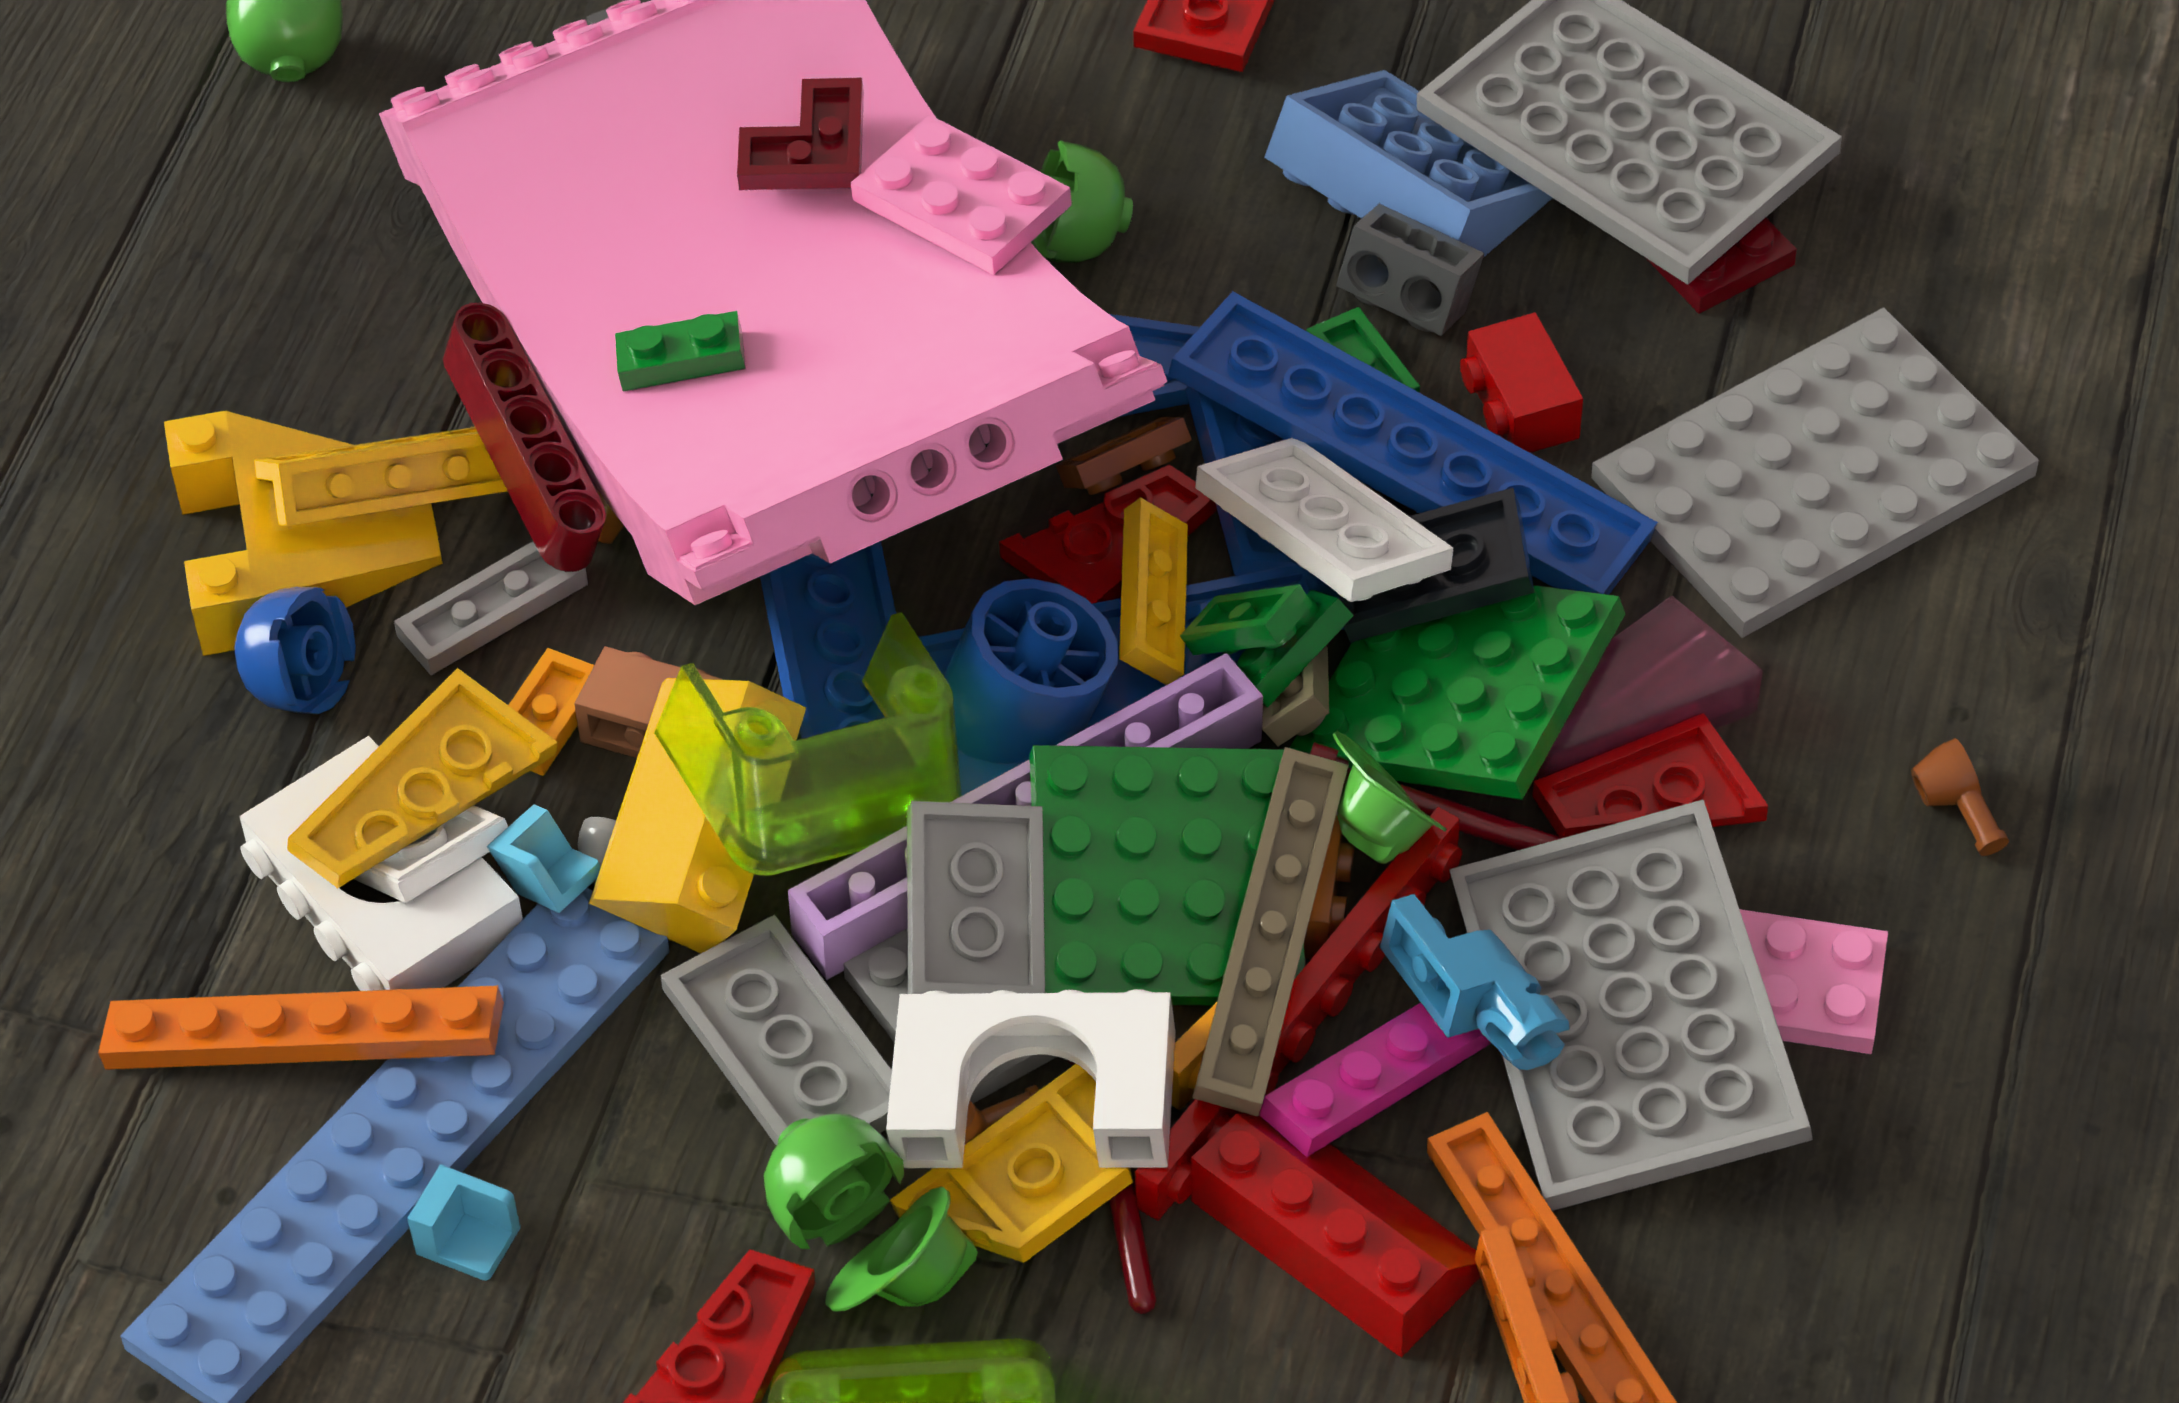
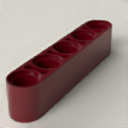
(524, 437)

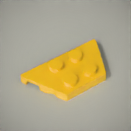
(1028, 1172)

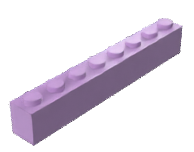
(866, 894)

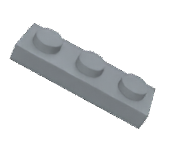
(484, 607)

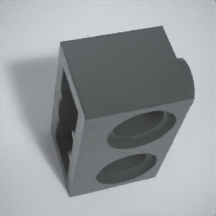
(1413, 260)

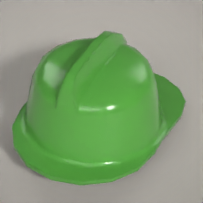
(1376, 810)
(908, 1262)

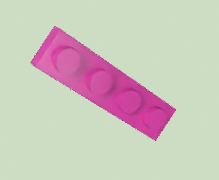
(1365, 1079)

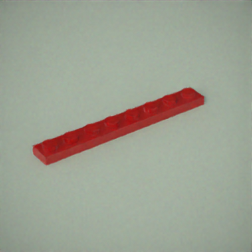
(1316, 992)

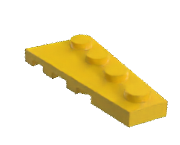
(425, 773)

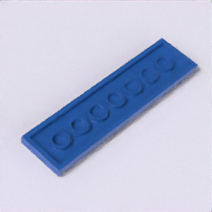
(1405, 441)

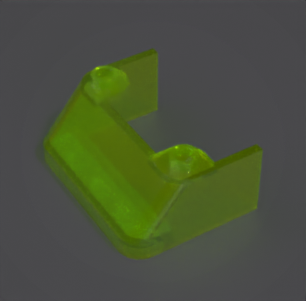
(825, 794)
(918, 1373)

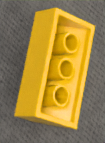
(663, 854)

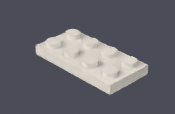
(1324, 519)

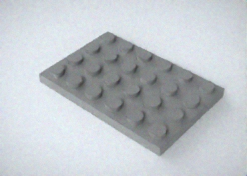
(1630, 128)
(1814, 470)
(1664, 1003)

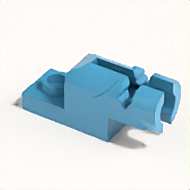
(1473, 985)

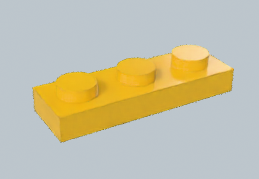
(1153, 591)

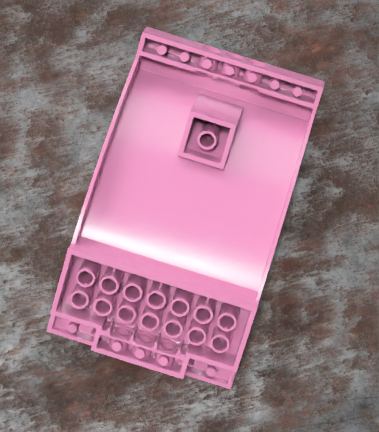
(607, 199)

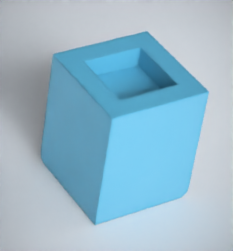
(542, 861)
(464, 1223)

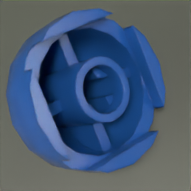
(295, 649)

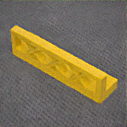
(380, 476)

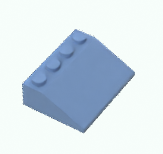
(1372, 146)

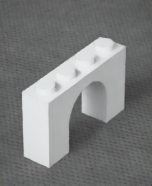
(384, 943)
(956, 1039)

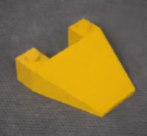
(344, 555)

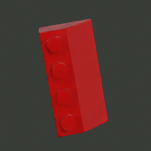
(1333, 1230)

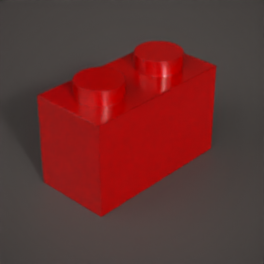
(1522, 384)

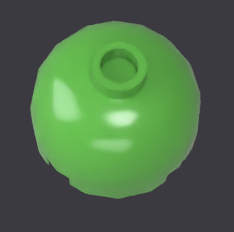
(285, 35)
(1096, 208)
(829, 1177)

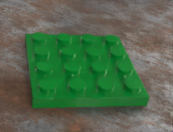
(1470, 693)
(1147, 863)

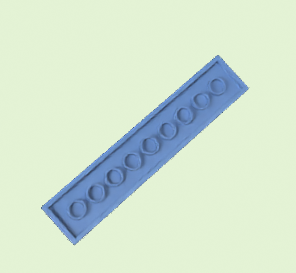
(363, 1172)

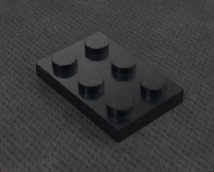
(1486, 568)

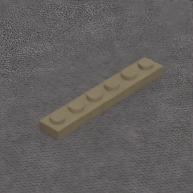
(1270, 932)

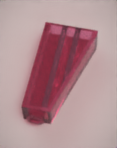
(1653, 678)

